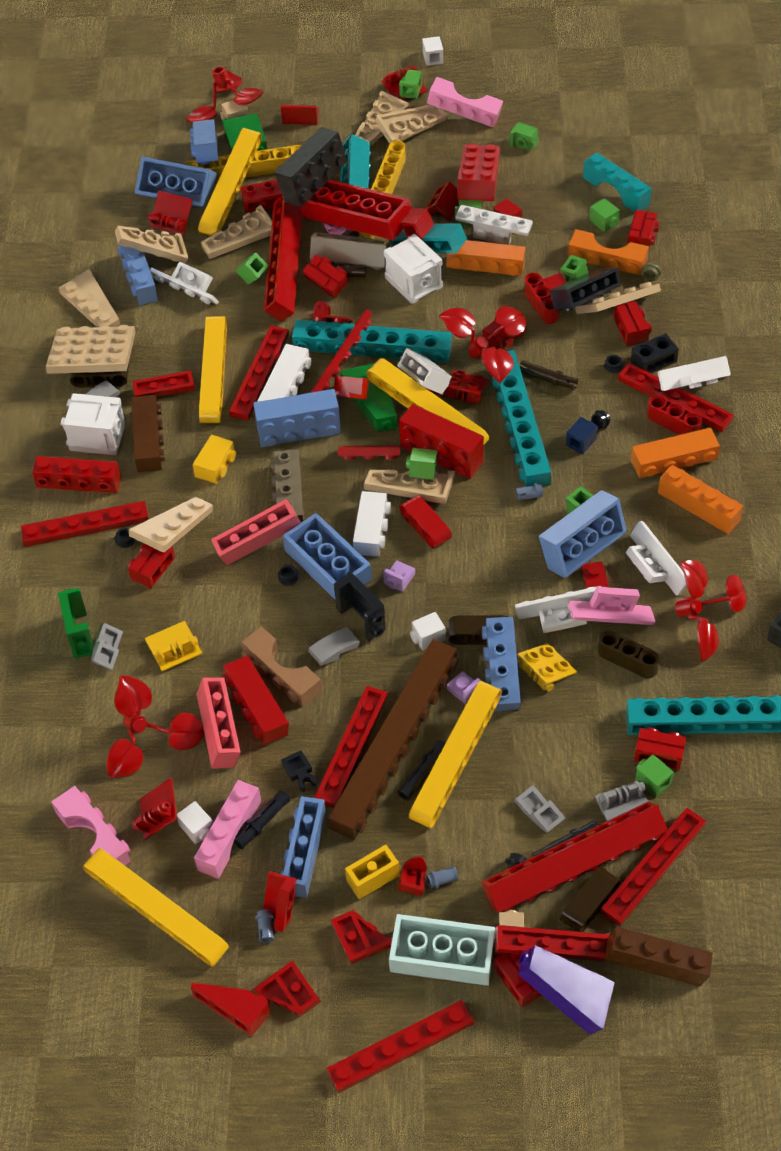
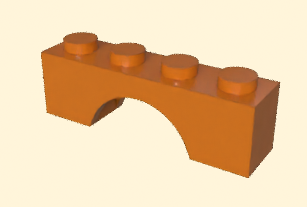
(626, 259)

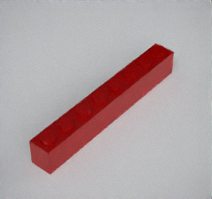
(283, 260)
(574, 856)

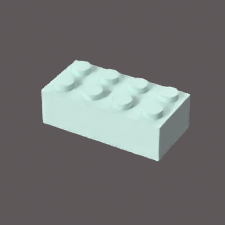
(442, 949)

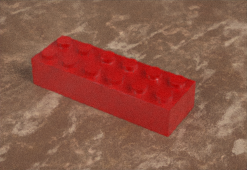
(358, 209)

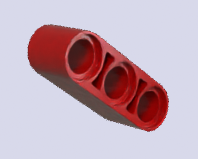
(539, 296)
(673, 415)
(425, 521)

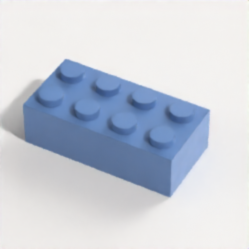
(175, 179)
(297, 418)
(583, 533)
(324, 553)

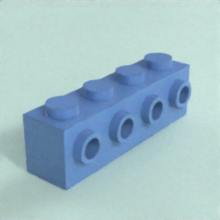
(204, 141)
(138, 274)
(502, 661)
(304, 843)

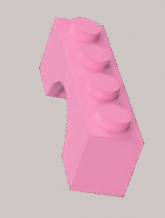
(482, 110)
(76, 811)
(217, 845)

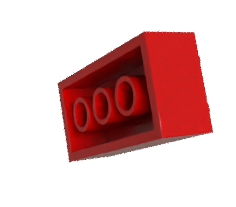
(478, 172)
(456, 445)

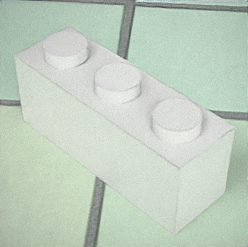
(424, 371)
(371, 523)

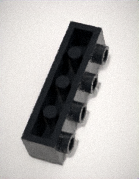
(585, 288)

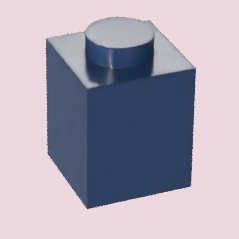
(581, 435)

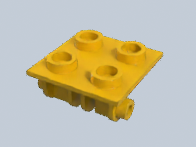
(173, 646)
(545, 665)

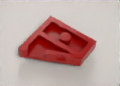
(359, 937)
(289, 990)

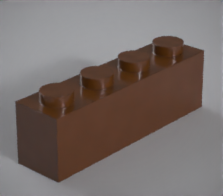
(146, 433)
(658, 956)

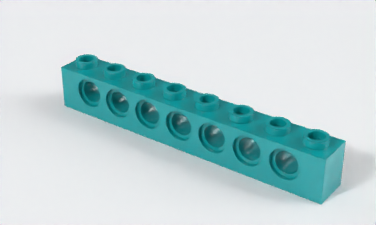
(375, 341)
(522, 427)
(708, 721)

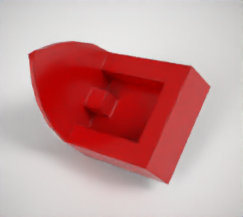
(413, 876)

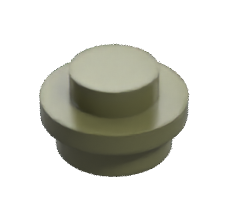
(651, 271)

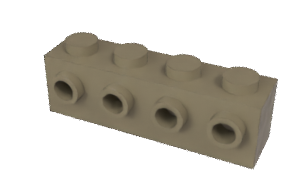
(349, 249)
(287, 480)

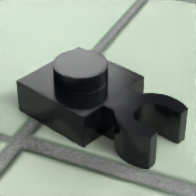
(298, 768)

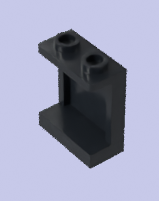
(353, 593)

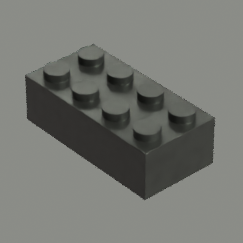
(311, 166)

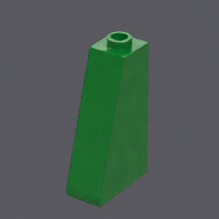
(378, 405)

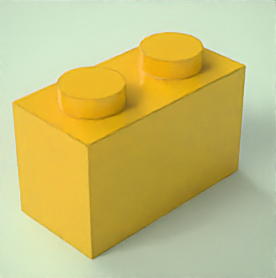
(214, 459)
(372, 872)

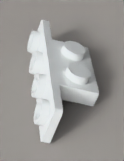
(492, 225)
(188, 279)
(694, 374)
(654, 560)
(554, 609)

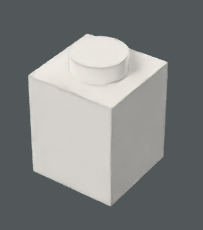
(432, 51)
(426, 629)
(194, 822)

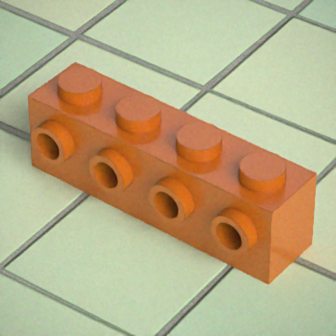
(488, 258)
(678, 450)
(700, 499)

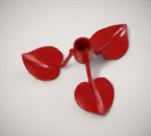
(224, 81)
(499, 361)
(696, 579)
(129, 700)

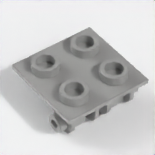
(621, 799)

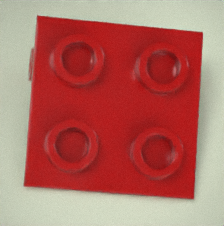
(392, 80)
(170, 212)
(322, 313)
(467, 384)
(157, 810)

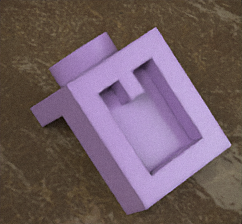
(398, 576)
(462, 687)

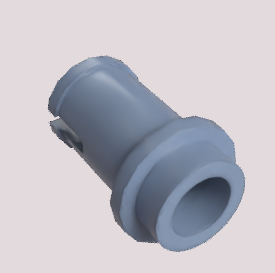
(530, 492)
(442, 877)
(265, 926)

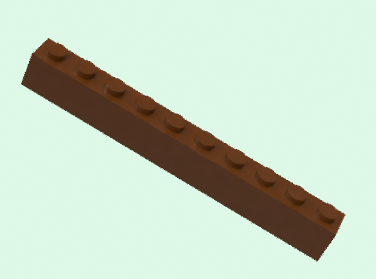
(393, 740)

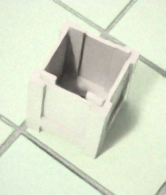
(413, 268)
(94, 424)

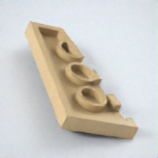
(385, 104)
(408, 122)
(248, 230)
(158, 244)
(618, 298)
(90, 300)
(402, 485)
(169, 527)

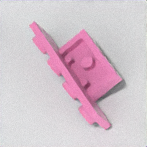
(613, 606)

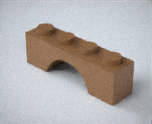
(298, 683)

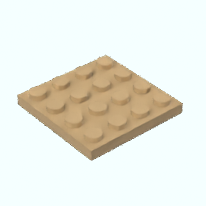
(91, 349)

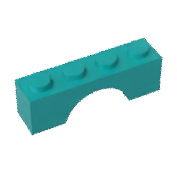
(633, 192)

